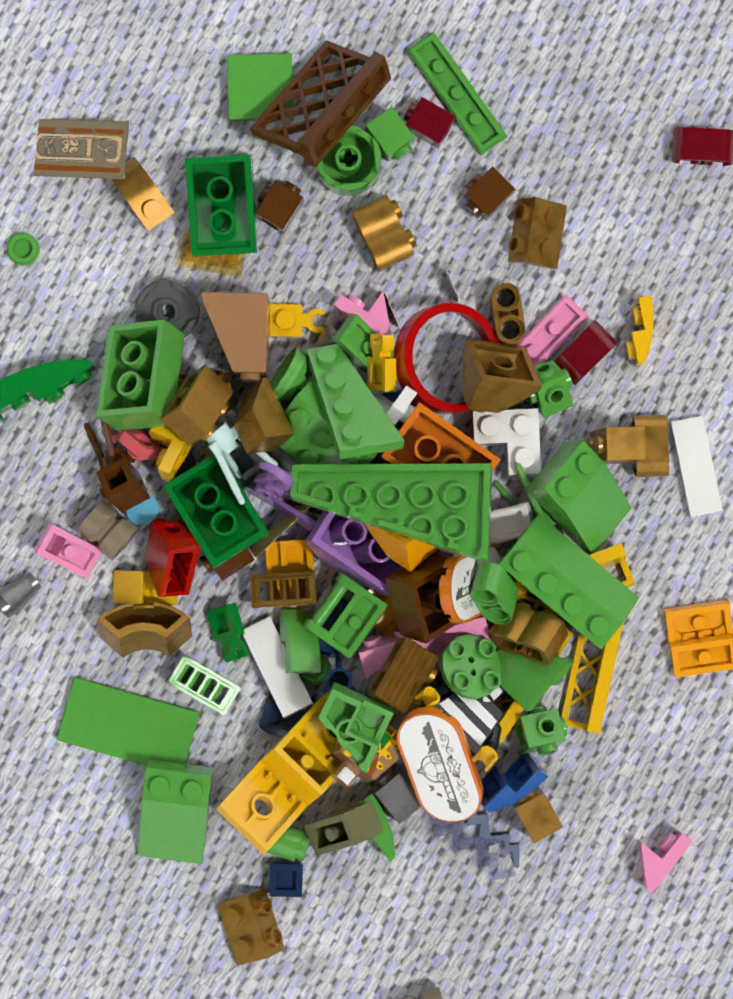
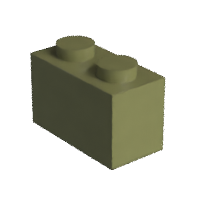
(344, 828)

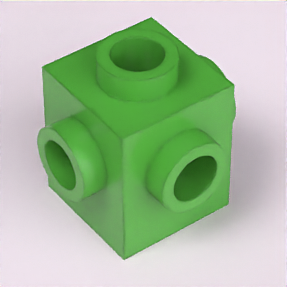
(555, 390)
(540, 731)

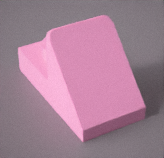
(376, 318)
(68, 550)
(657, 867)

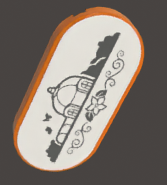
(457, 586)
(440, 764)

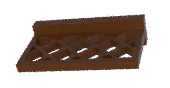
(340, 109)

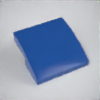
(509, 787)

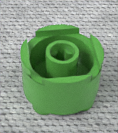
(364, 171)

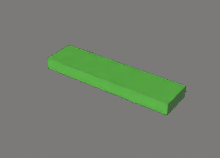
(457, 93)

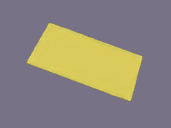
(276, 531)

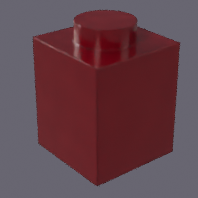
(429, 122)

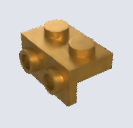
(537, 232)
(251, 927)

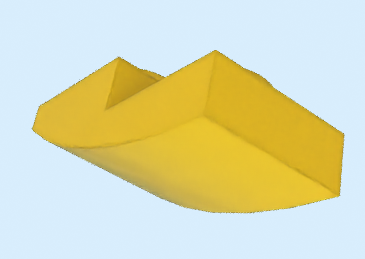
(640, 341)

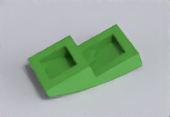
(301, 645)
(385, 838)

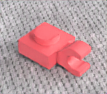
(138, 444)

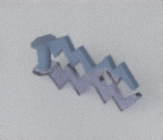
(480, 842)

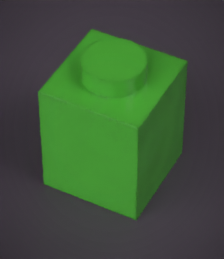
(391, 135)

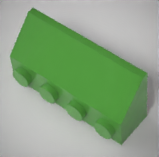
(569, 581)

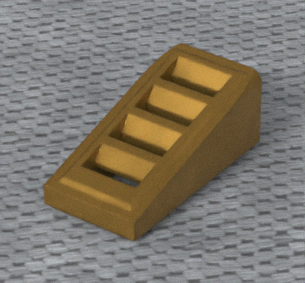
(310, 585)

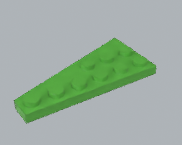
(422, 502)

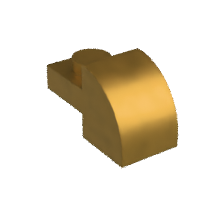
(143, 195)

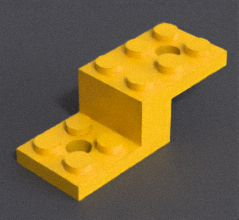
(285, 779)

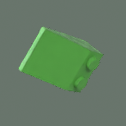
(580, 494)
(175, 811)

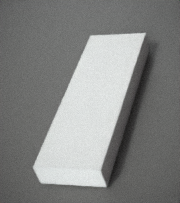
(696, 466)
(270, 657)

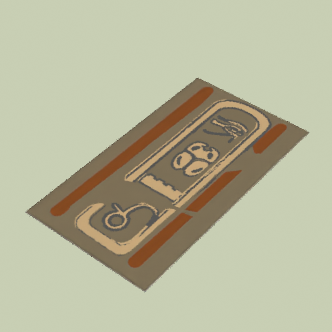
(81, 148)

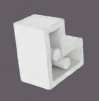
(517, 431)

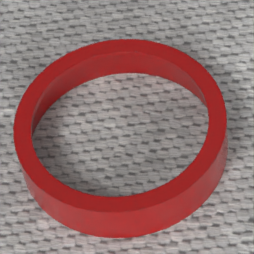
(404, 352)

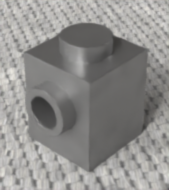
(397, 795)

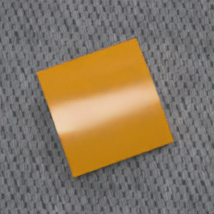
(700, 638)

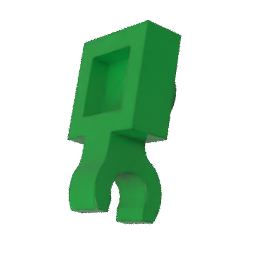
(226, 627)

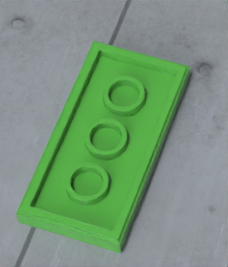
(126, 724)

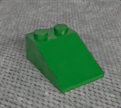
(221, 205)
(214, 513)

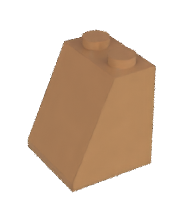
(243, 331)

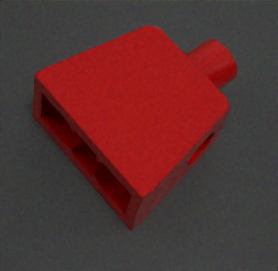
(171, 557)

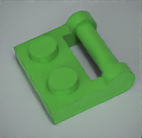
(355, 620)

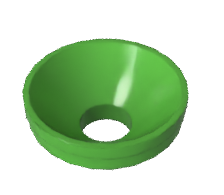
(291, 375)

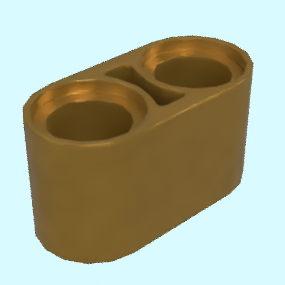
(511, 314)
(656, 444)

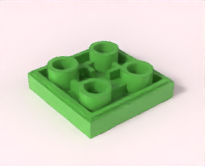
(256, 83)

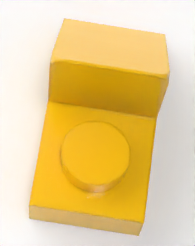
(170, 459)
(137, 588)

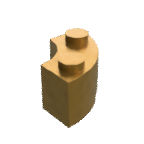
(144, 627)

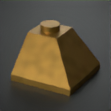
(496, 376)

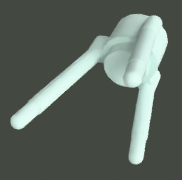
(221, 444)

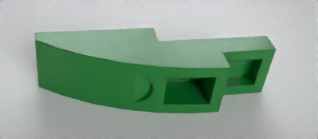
(43, 381)

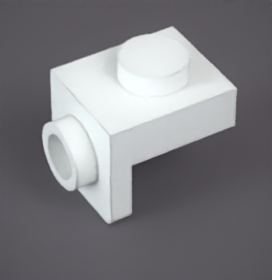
(401, 408)

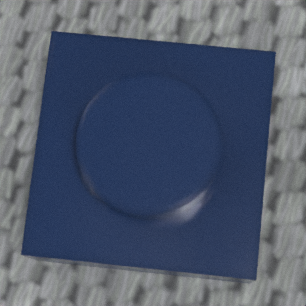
(286, 879)

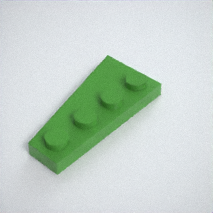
(351, 410)

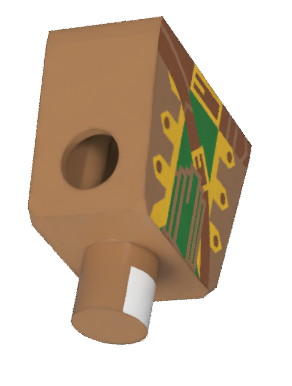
(385, 756)

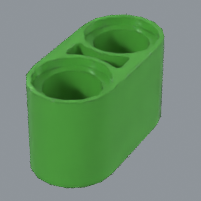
(494, 593)

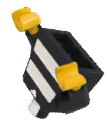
(477, 717)

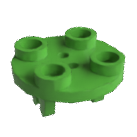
(484, 665)

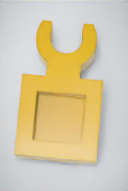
(288, 320)
(380, 366)

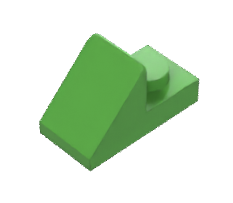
(355, 340)

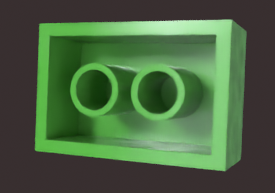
(139, 374)
(312, 436)

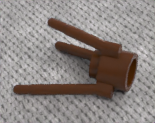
(111, 454)

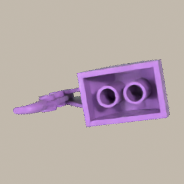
(333, 538)

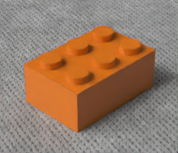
(436, 441)

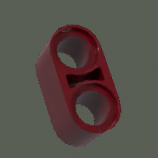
(702, 145)
(586, 351)

